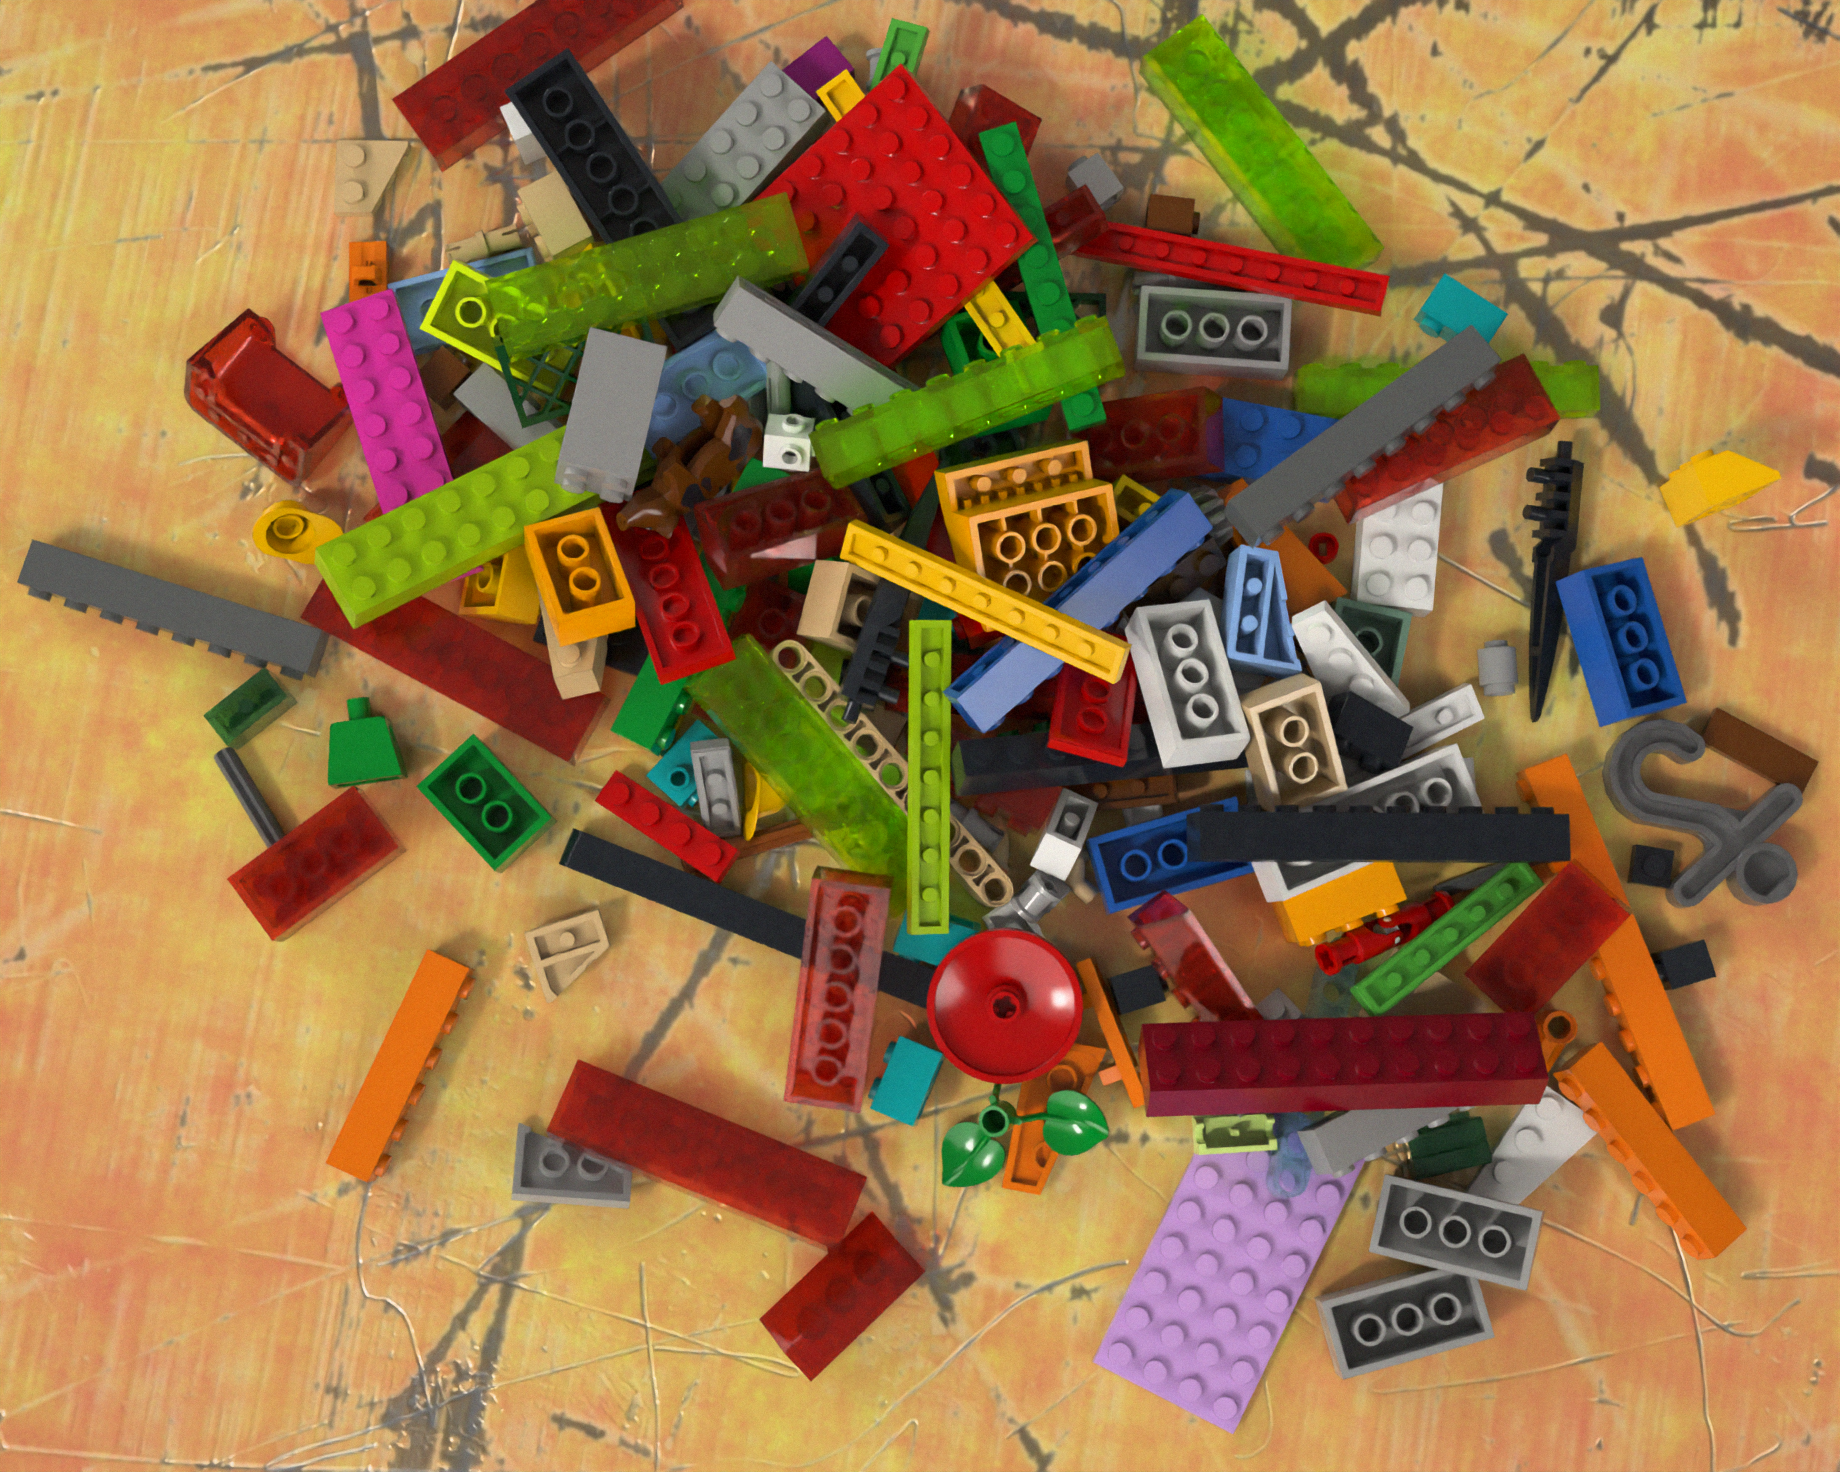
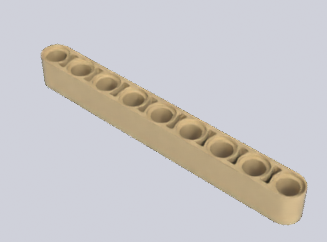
(885, 754)

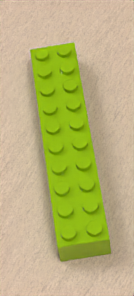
(451, 530)

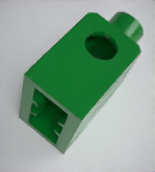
(363, 748)

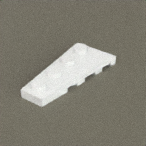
(1342, 661)
(1532, 1148)

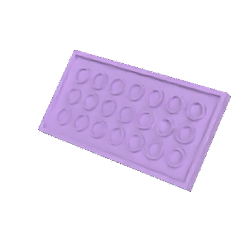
(1221, 1282)

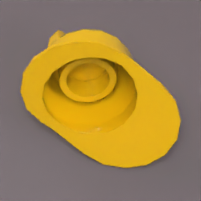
(293, 531)
(758, 799)

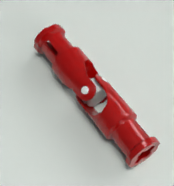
(1382, 933)

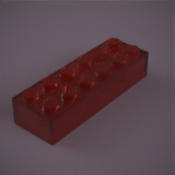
(1484, 427)
(838, 988)

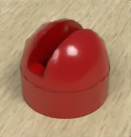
(1331, 547)

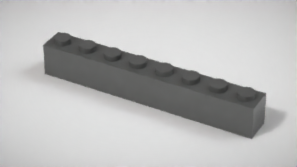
(1362, 437)
(174, 609)

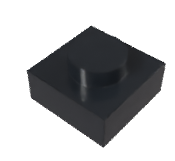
(1650, 866)

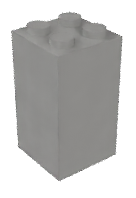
(610, 415)

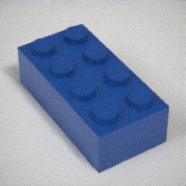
(1262, 438)
(1620, 641)
(1152, 857)

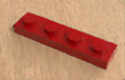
(668, 826)

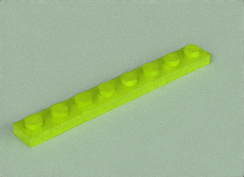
(928, 777)

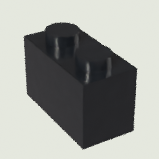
(1367, 732)

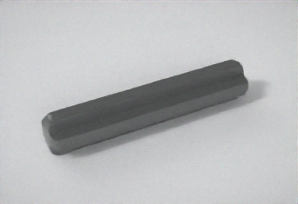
(249, 796)

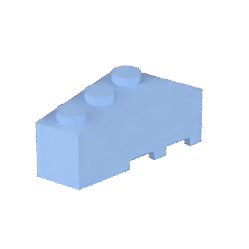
(1255, 615)

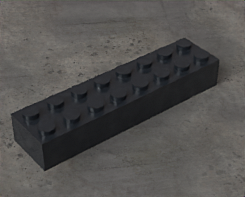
(601, 168)

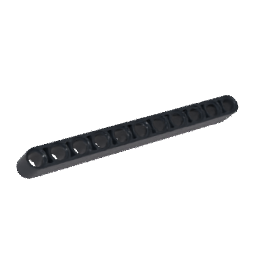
(721, 907)

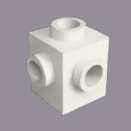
(788, 442)

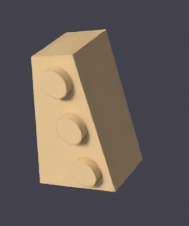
(576, 666)

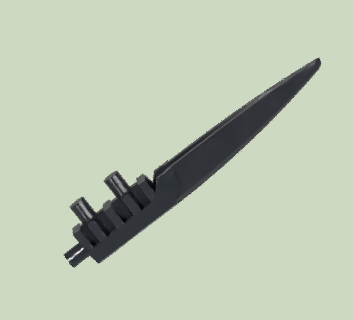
(1551, 561)
(880, 631)

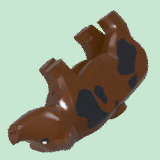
(696, 466)

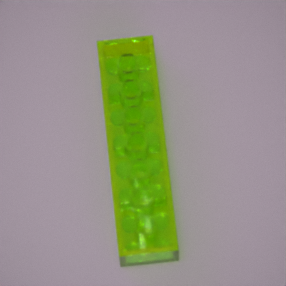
(1256, 150)
(646, 276)
(967, 402)
(806, 764)

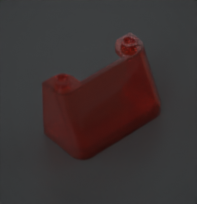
(265, 399)

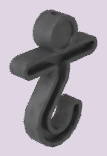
(1730, 837)

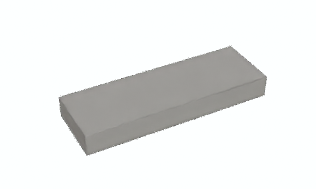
(717, 787)

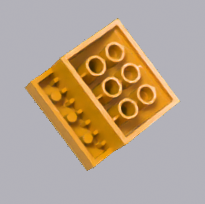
(1028, 516)

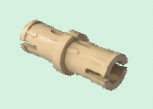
(484, 244)

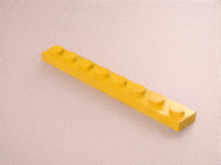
(985, 601)

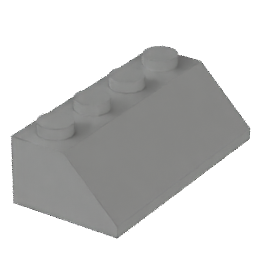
(1456, 1231)

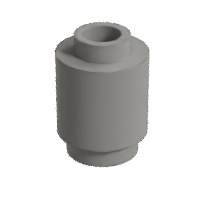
(1497, 668)

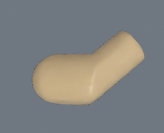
(1076, 879)

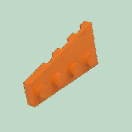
(1304, 575)
(1029, 1155)

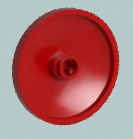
(1004, 1005)

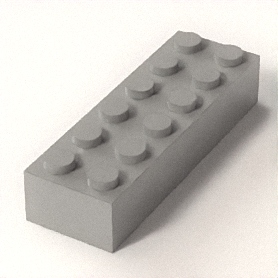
(746, 146)

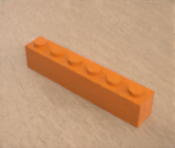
(401, 1066)
(1649, 1152)

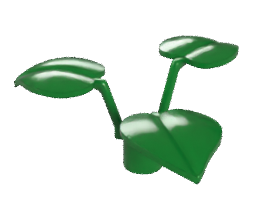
(974, 1157)

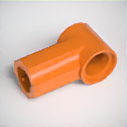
(1553, 1046)

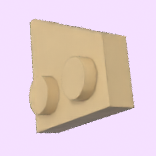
(364, 174)
(566, 949)

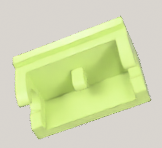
(1232, 1135)

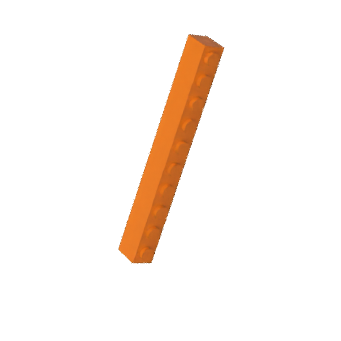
(1624, 962)

